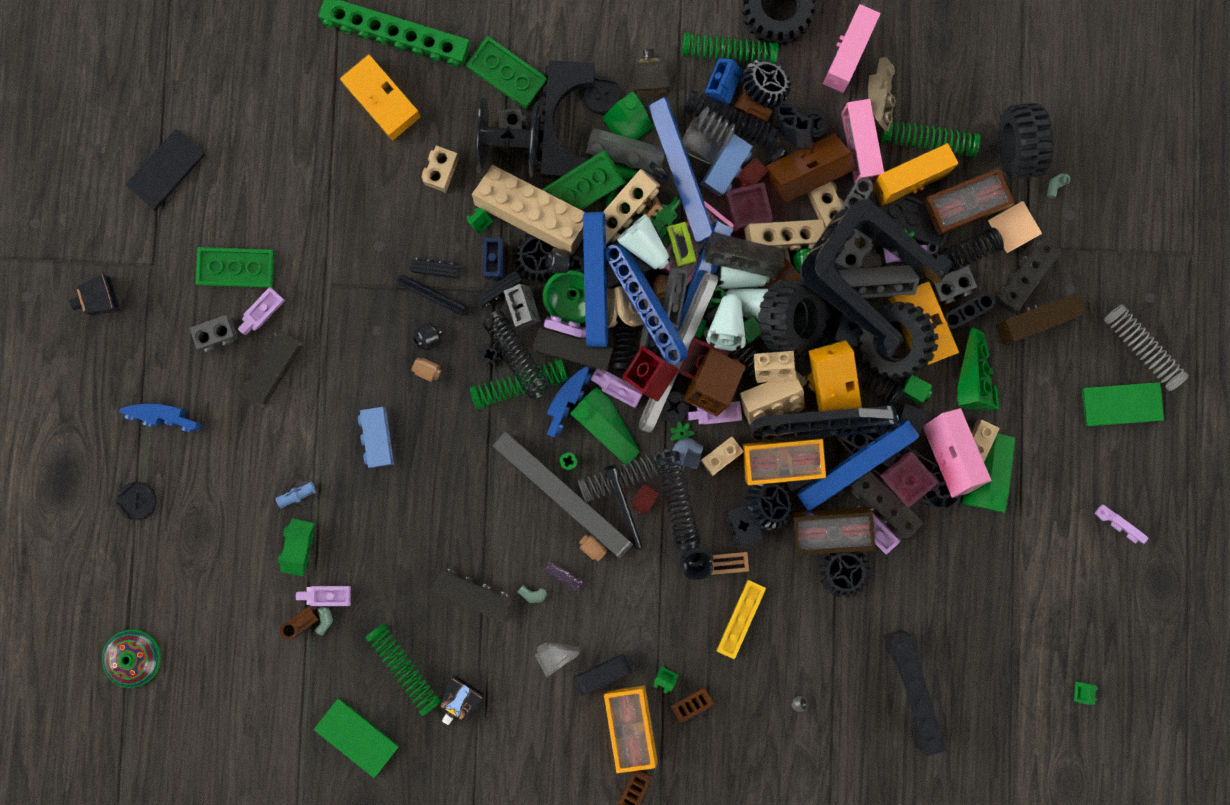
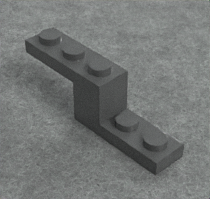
(672, 304)

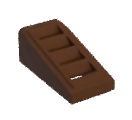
(701, 691)
(640, 794)

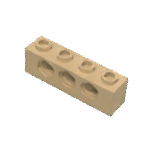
(640, 180)
(824, 210)
(811, 228)

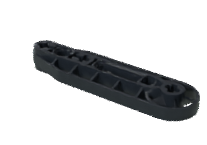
(824, 424)
(932, 502)

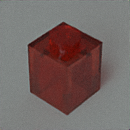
(752, 173)
(644, 499)

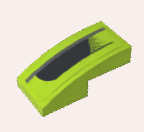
(681, 244)

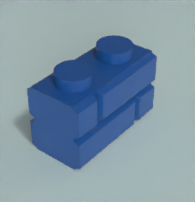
(724, 81)

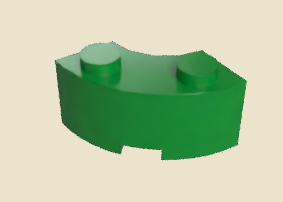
(296, 548)

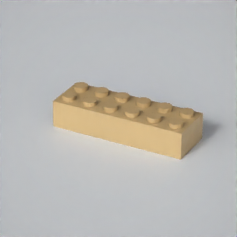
(530, 209)

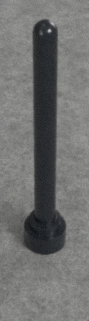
(613, 473)

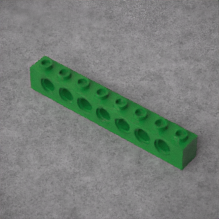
(332, 8)

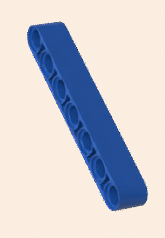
(595, 279)
(654, 309)
(858, 465)

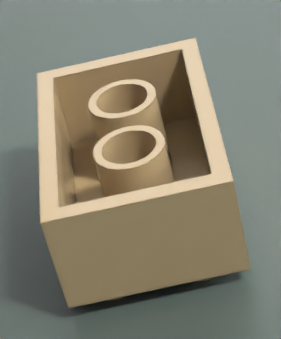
(773, 399)

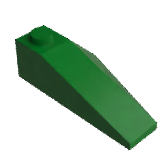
(975, 381)
(603, 421)
(998, 463)

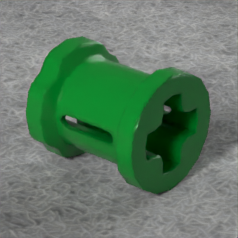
(716, 302)
(570, 467)

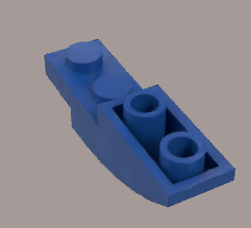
(569, 393)
(155, 414)

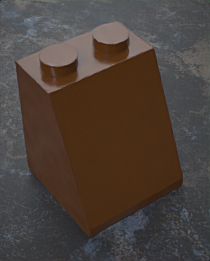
(714, 382)

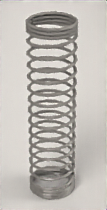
(1176, 380)

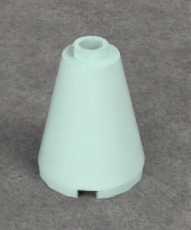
(645, 243)
(735, 278)
(749, 299)
(728, 325)

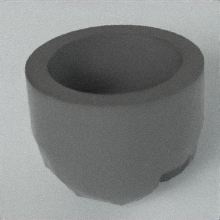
(799, 704)

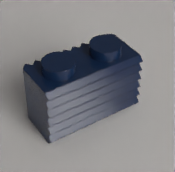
(493, 258)

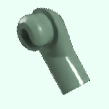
(1055, 183)
(532, 597)
(325, 619)

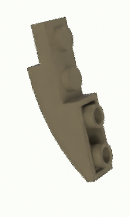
(879, 93)

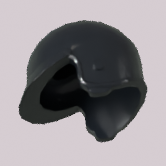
(697, 563)

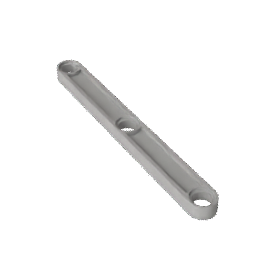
(686, 333)

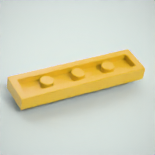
(741, 619)

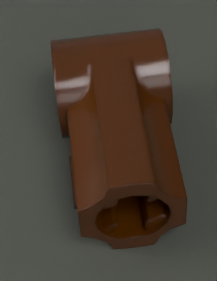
(747, 106)
(300, 623)

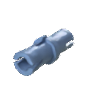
(296, 495)

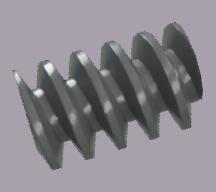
(715, 126)

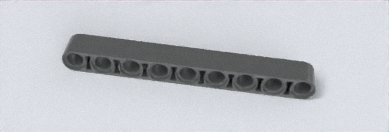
(562, 495)

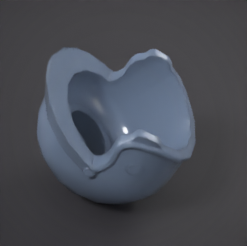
(690, 453)

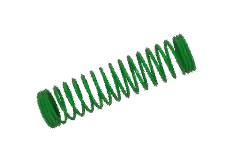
(687, 40)
(972, 147)
(476, 399)
(371, 637)

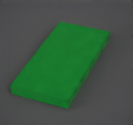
(507, 72)
(587, 182)
(235, 267)
(1122, 404)
(356, 737)

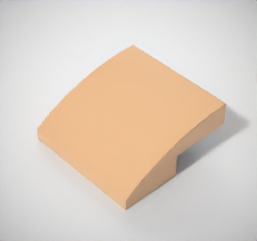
(1015, 226)

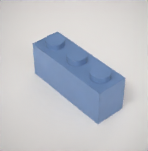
(727, 166)
(376, 437)

